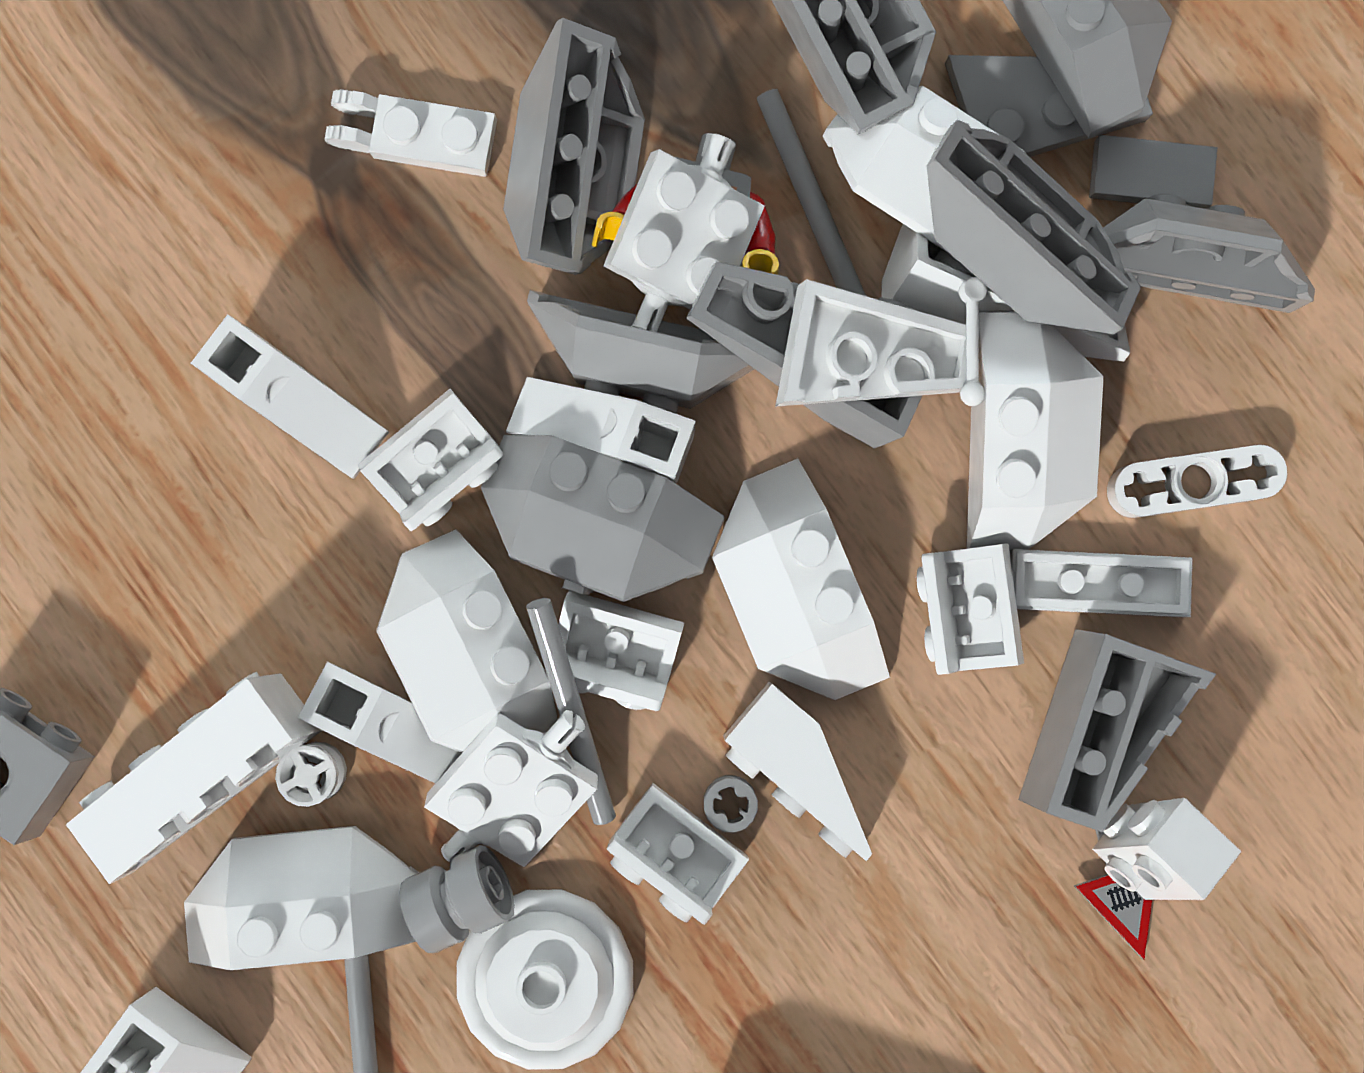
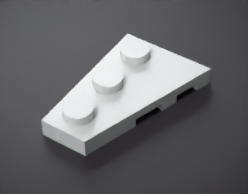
(866, 349)

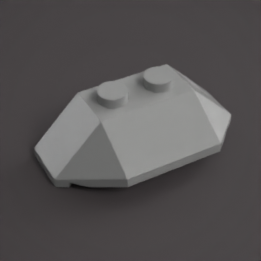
(861, 53)
(1096, 53)
(572, 148)
(1025, 234)
(1209, 254)
(611, 357)
(597, 518)

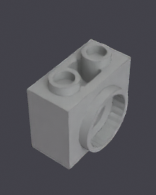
(42, 768)

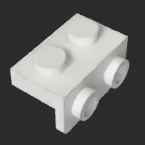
(432, 461)
(970, 609)
(619, 650)
(675, 855)

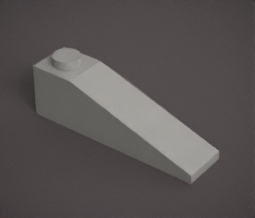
(752, 319)

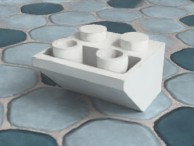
(164, 1038)

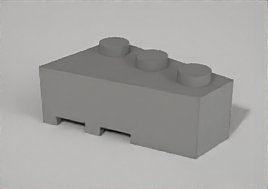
(1104, 726)

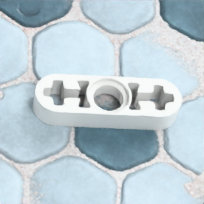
(1234, 460)

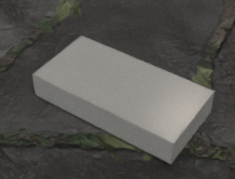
(1141, 168)

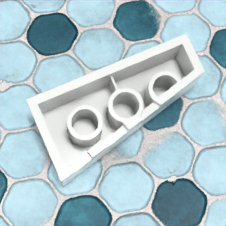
(191, 774)

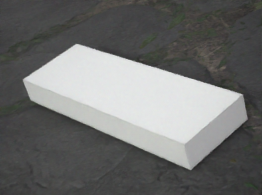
(1102, 583)

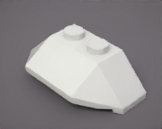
(891, 158)
(1031, 433)
(797, 587)
(461, 645)
(297, 900)

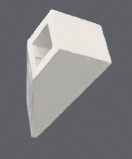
(289, 396)
(605, 424)
(375, 722)
(793, 753)

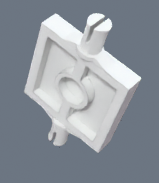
(679, 227)
(512, 788)

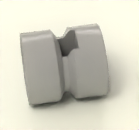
(446, 904)

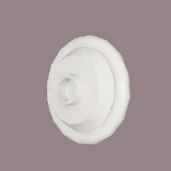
(546, 981)

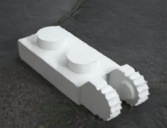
(416, 132)

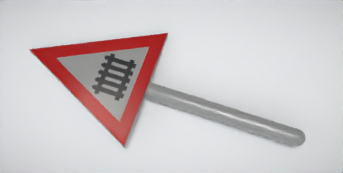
(1121, 908)

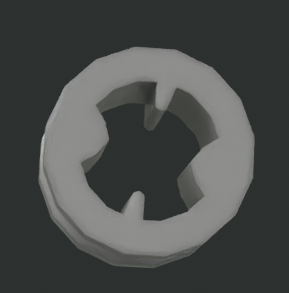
(718, 817)

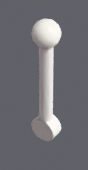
(971, 293)

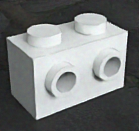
(1165, 850)

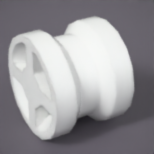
(299, 779)

